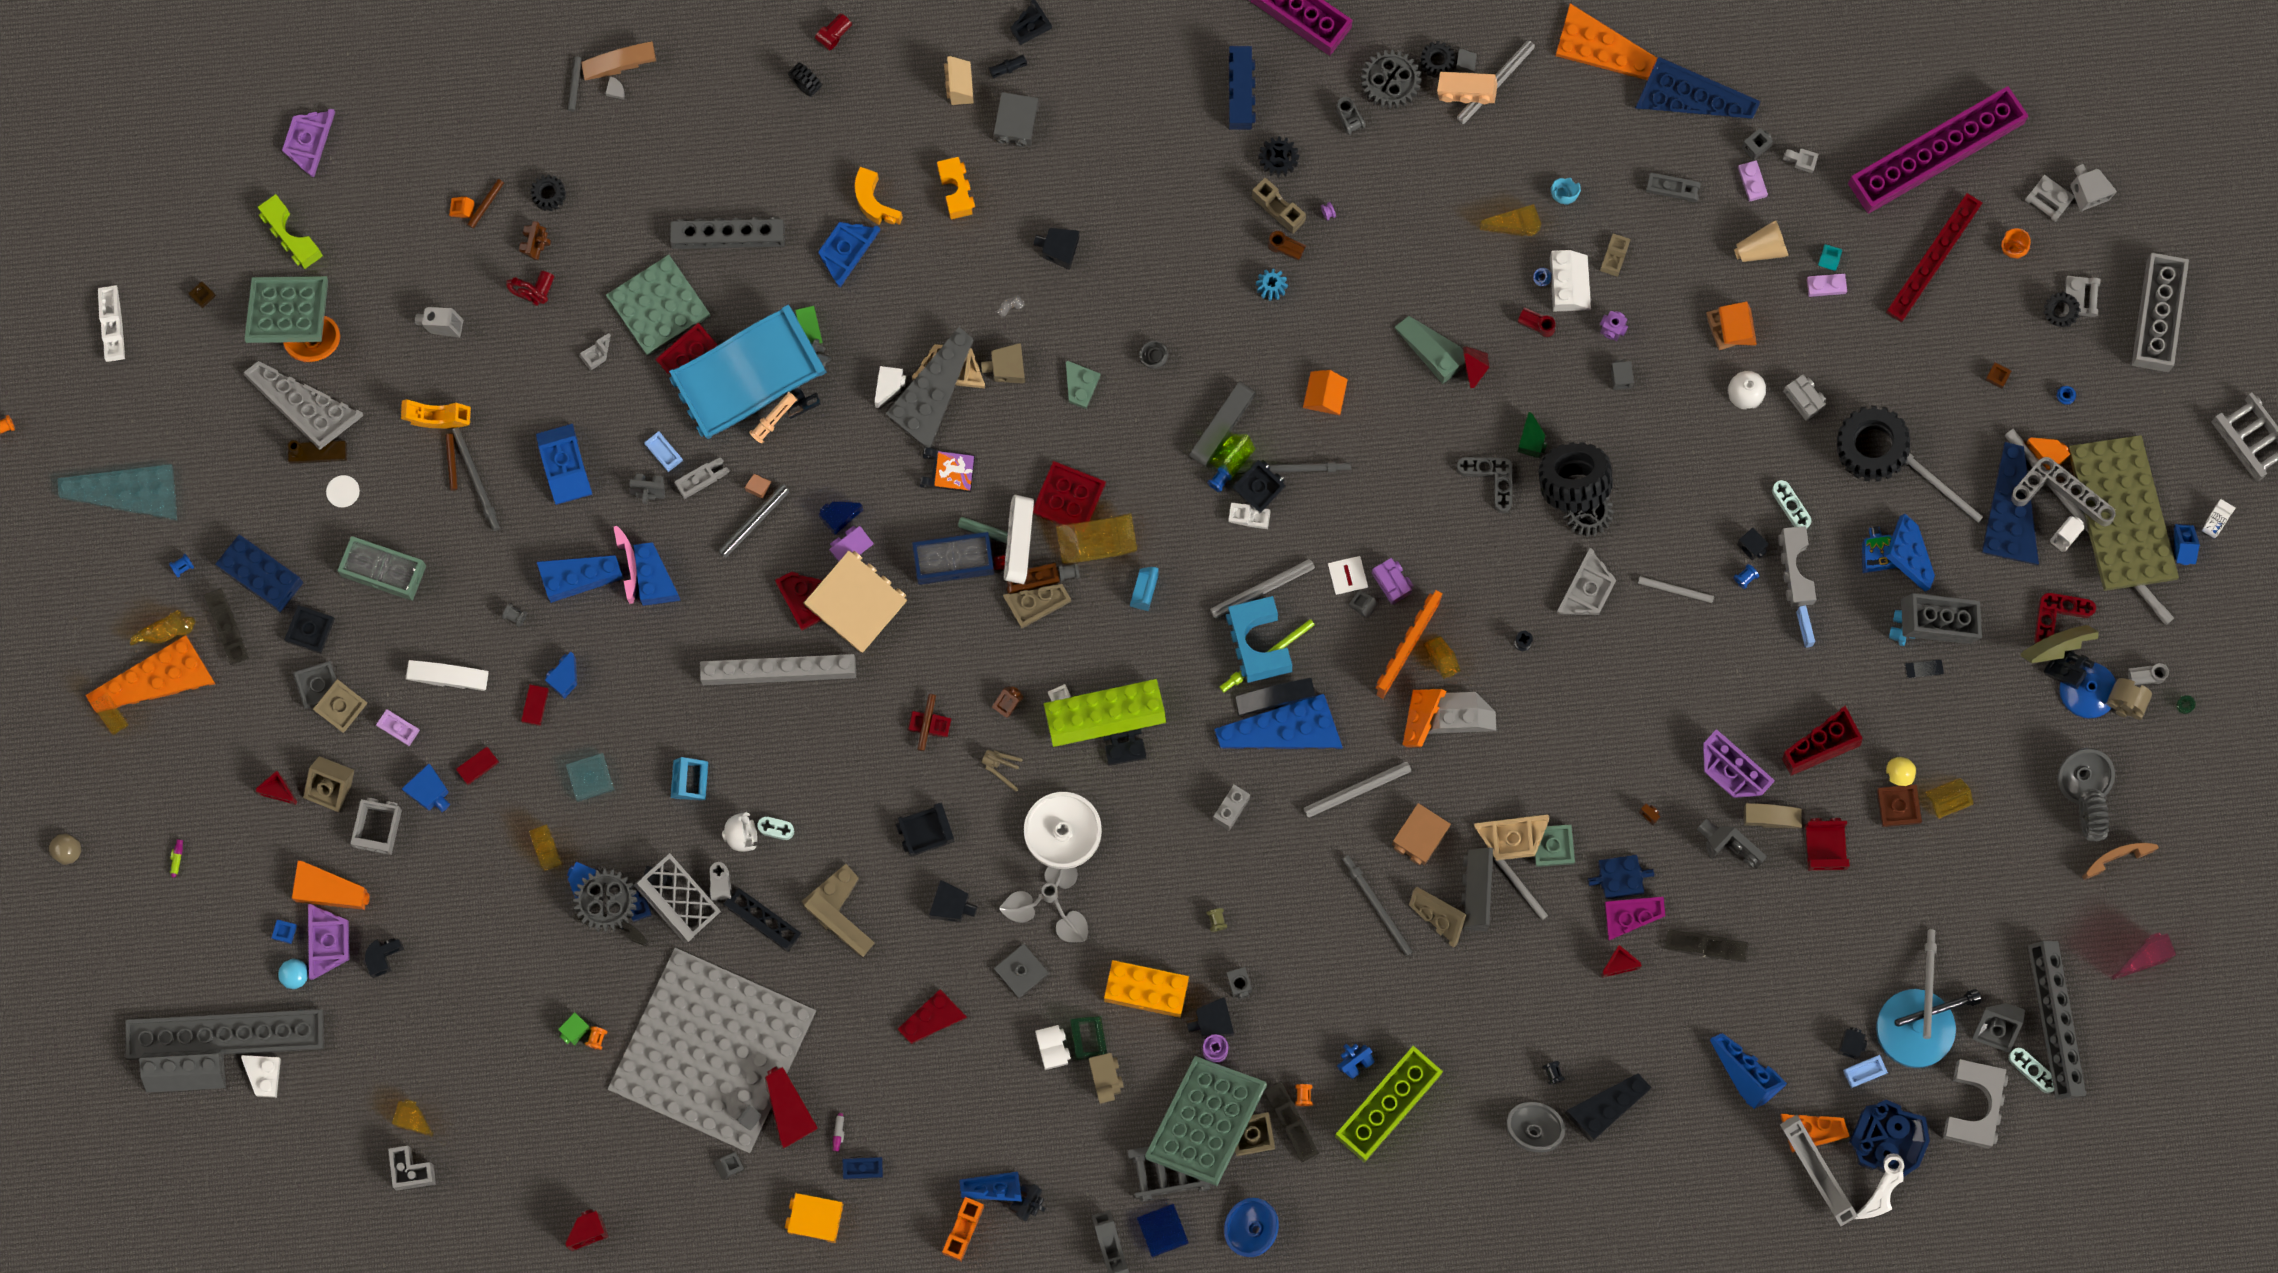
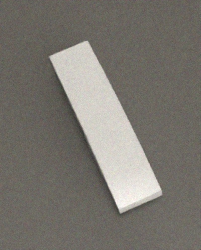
(111, 323)
(447, 675)

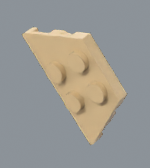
(970, 373)
(1513, 836)

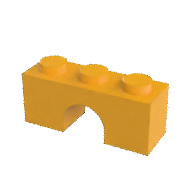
(952, 172)

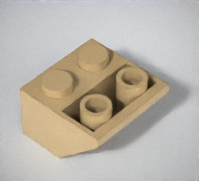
(958, 81)

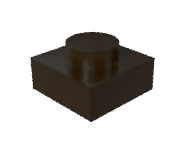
(202, 294)

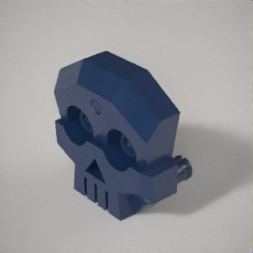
(1908, 1142)

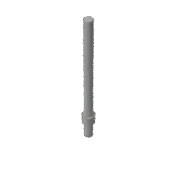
(1943, 488)
(1930, 950)

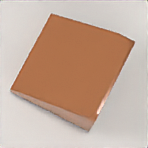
(757, 486)

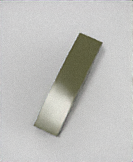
(2056, 645)

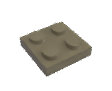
(340, 706)

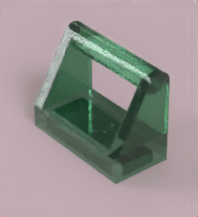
(1080, 1055)

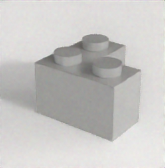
(405, 1173)

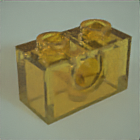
(545, 847)

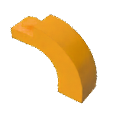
(871, 208)
(432, 416)

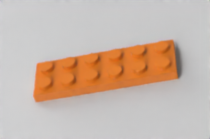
(1404, 649)

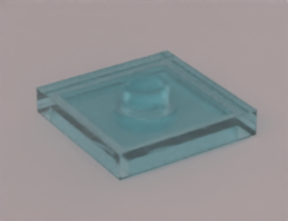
(590, 777)

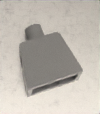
(2091, 188)
(440, 321)

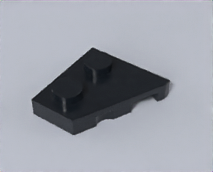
(1030, 24)

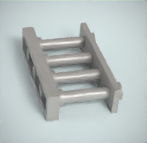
(2235, 438)

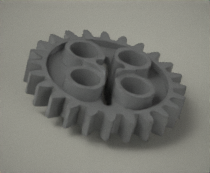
(1405, 87)
(587, 901)

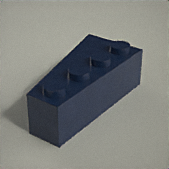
(1241, 87)

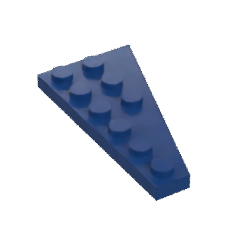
(1289, 727)

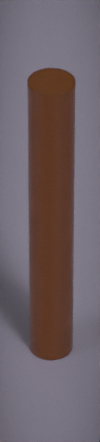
(486, 202)
(451, 462)
(926, 722)

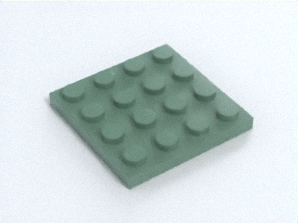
(658, 305)
(286, 309)

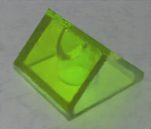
(1234, 453)

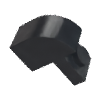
(376, 956)

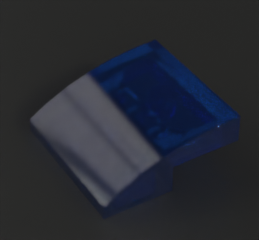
(1162, 1230)

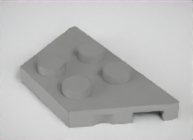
(1589, 588)

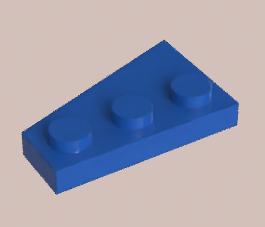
(992, 1187)

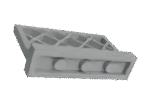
(665, 910)

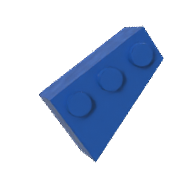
(653, 579)

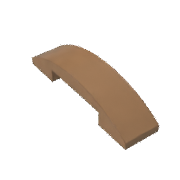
(2139, 850)

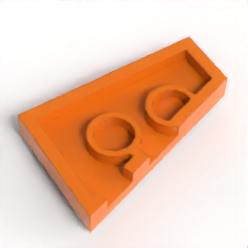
(1421, 711)

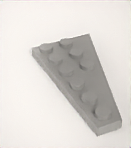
(307, 408)

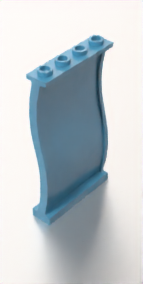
(747, 372)

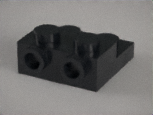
(1259, 485)

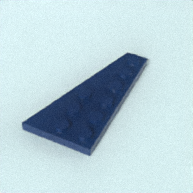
(1685, 91)

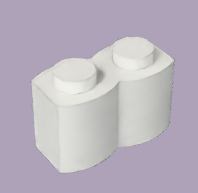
(2067, 533)
(1052, 1048)

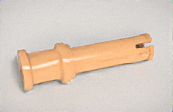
(767, 424)

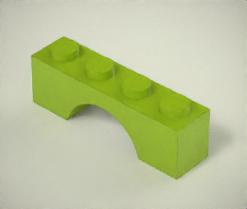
(303, 248)

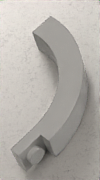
(1818, 1170)

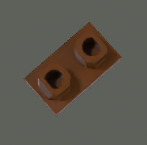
(536, 240)

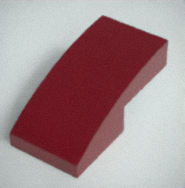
(938, 727)

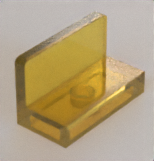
(1950, 797)

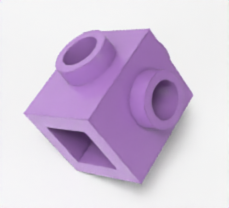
(1614, 331)

